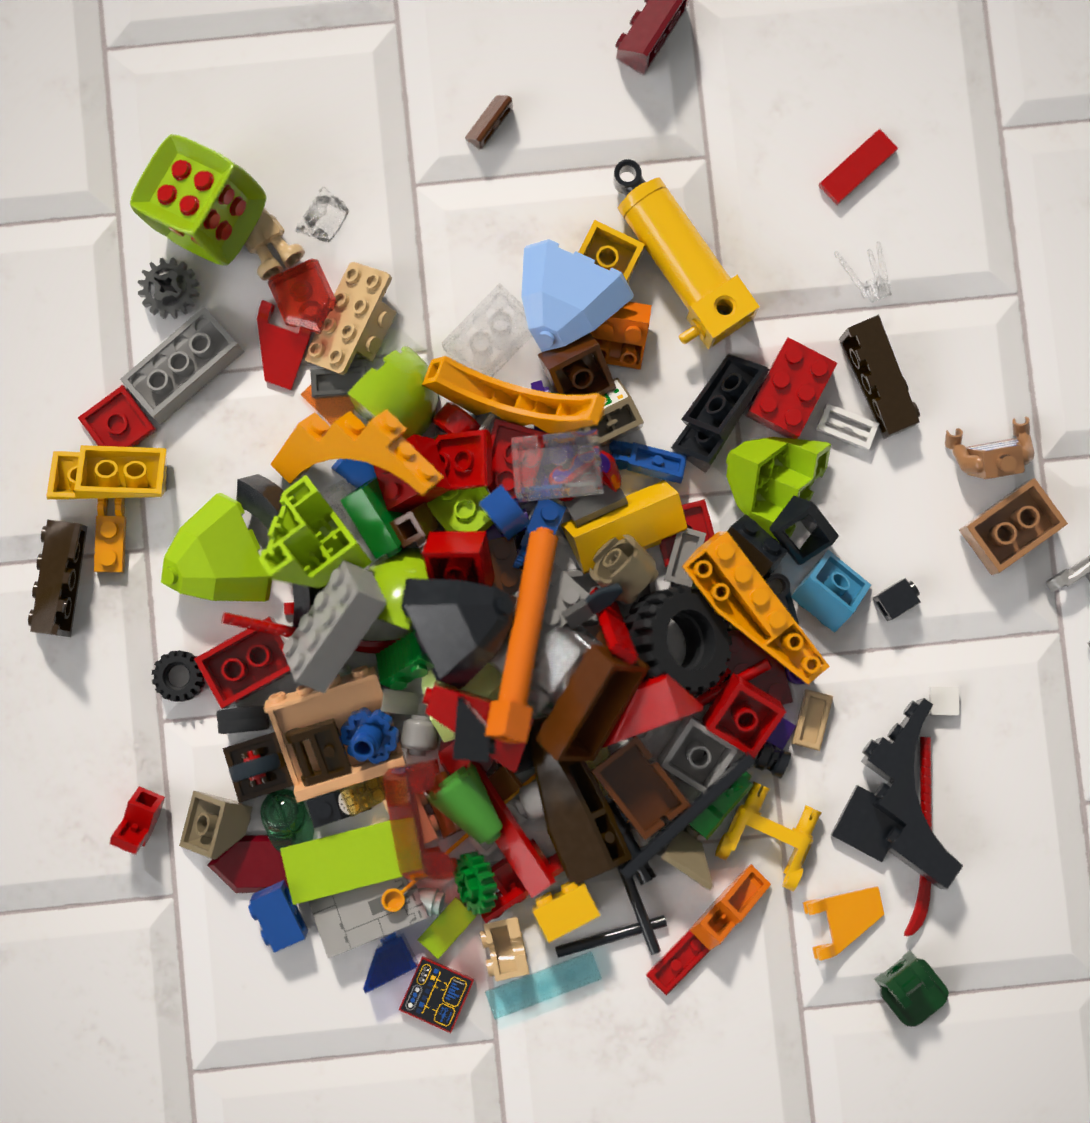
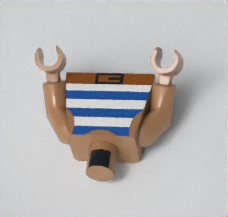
(994, 458)

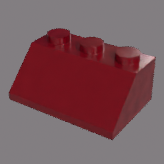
(649, 32)

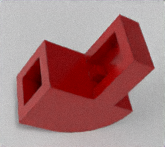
(138, 821)

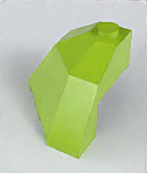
(771, 472)
(308, 539)
(217, 556)

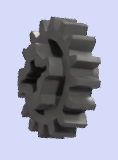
(162, 297)

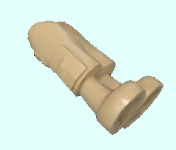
(270, 231)

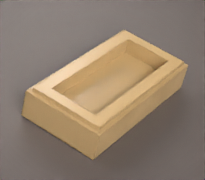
(812, 720)

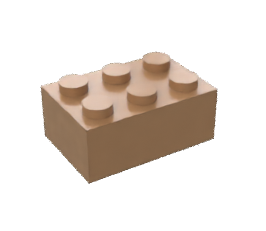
(1013, 526)

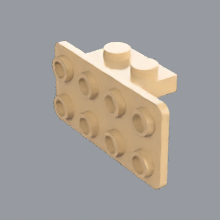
(356, 322)

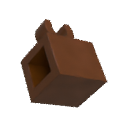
(415, 526)

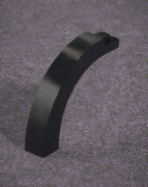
(262, 499)

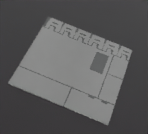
(359, 916)

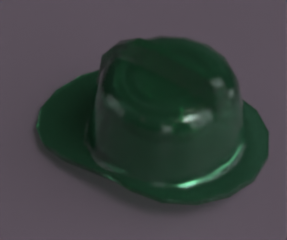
(285, 819)

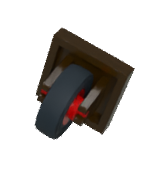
(257, 767)

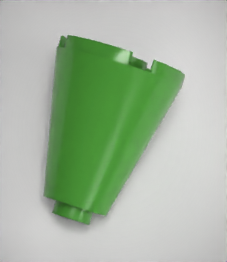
(468, 804)

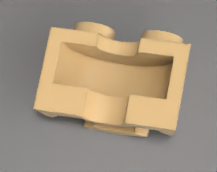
(505, 948)

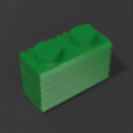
(402, 663)

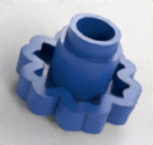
(369, 735)

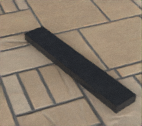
(684, 818)

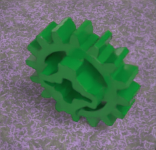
(476, 883)

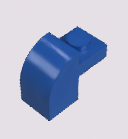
(504, 512)

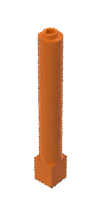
(510, 715)

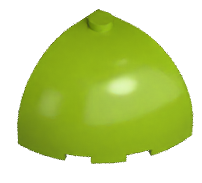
(399, 390)
(391, 579)

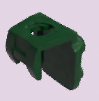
(912, 989)

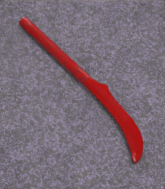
(287, 631)
(924, 891)

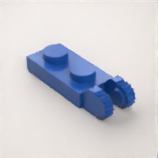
(648, 461)
(545, 515)

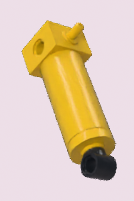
(684, 258)

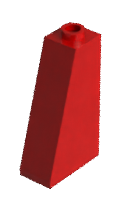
(442, 707)

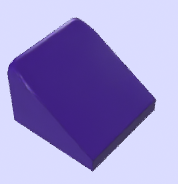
(781, 734)

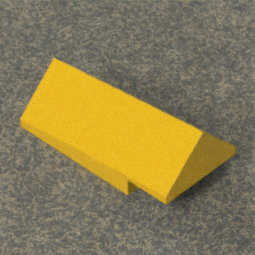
(108, 473)
(648, 518)

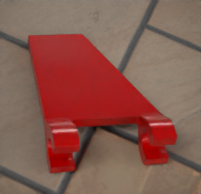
(280, 348)

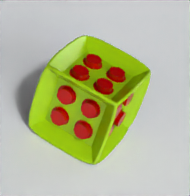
(198, 199)

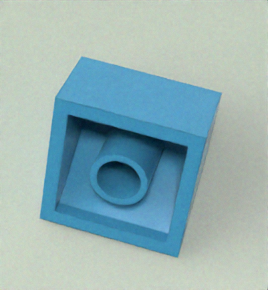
(831, 591)

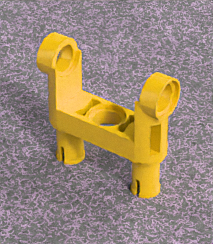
(799, 838)

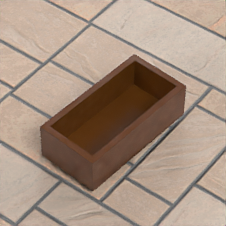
(590, 705)

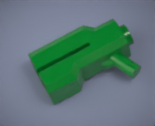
(715, 814)

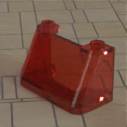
(413, 859)

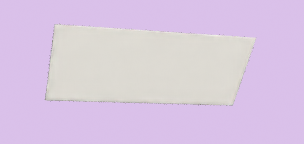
(400, 702)

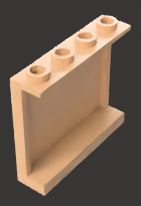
(311, 707)

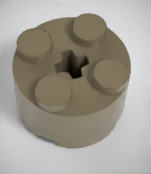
(626, 564)

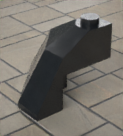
(458, 624)

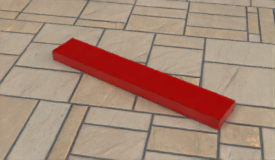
(513, 841)

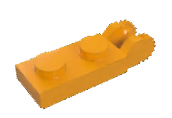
(110, 537)

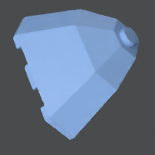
(567, 294)

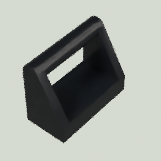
(821, 531)

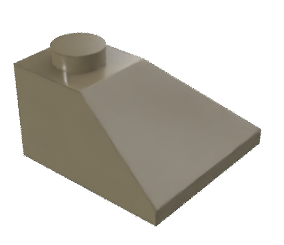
(214, 824)
(688, 856)

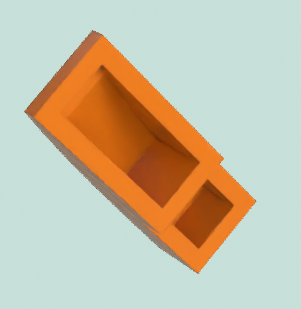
(730, 907)

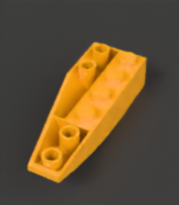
(751, 606)

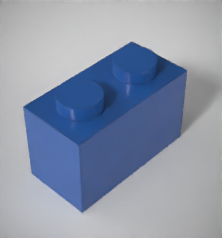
(278, 917)

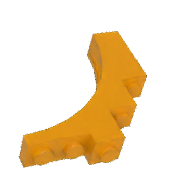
(511, 402)
(350, 438)

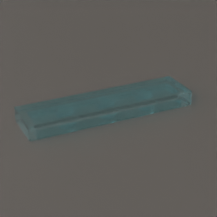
(543, 985)

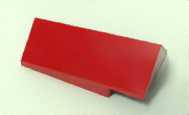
(653, 705)

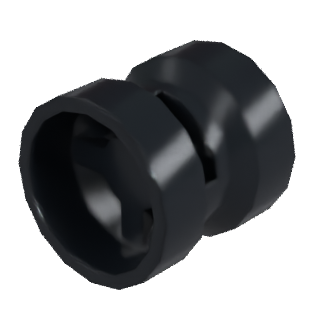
(772, 760)

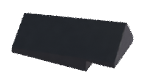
(718, 410)

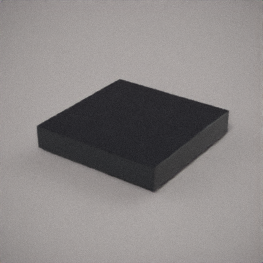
(864, 825)

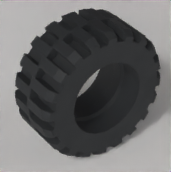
(703, 631)

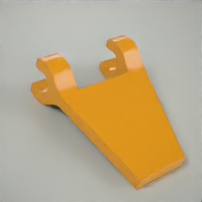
(847, 918)

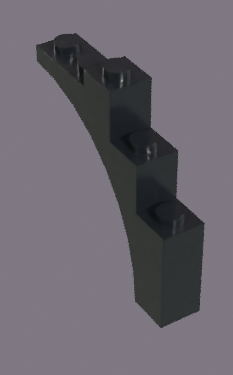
(913, 839)

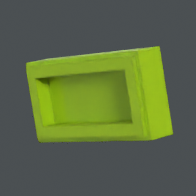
(446, 928)

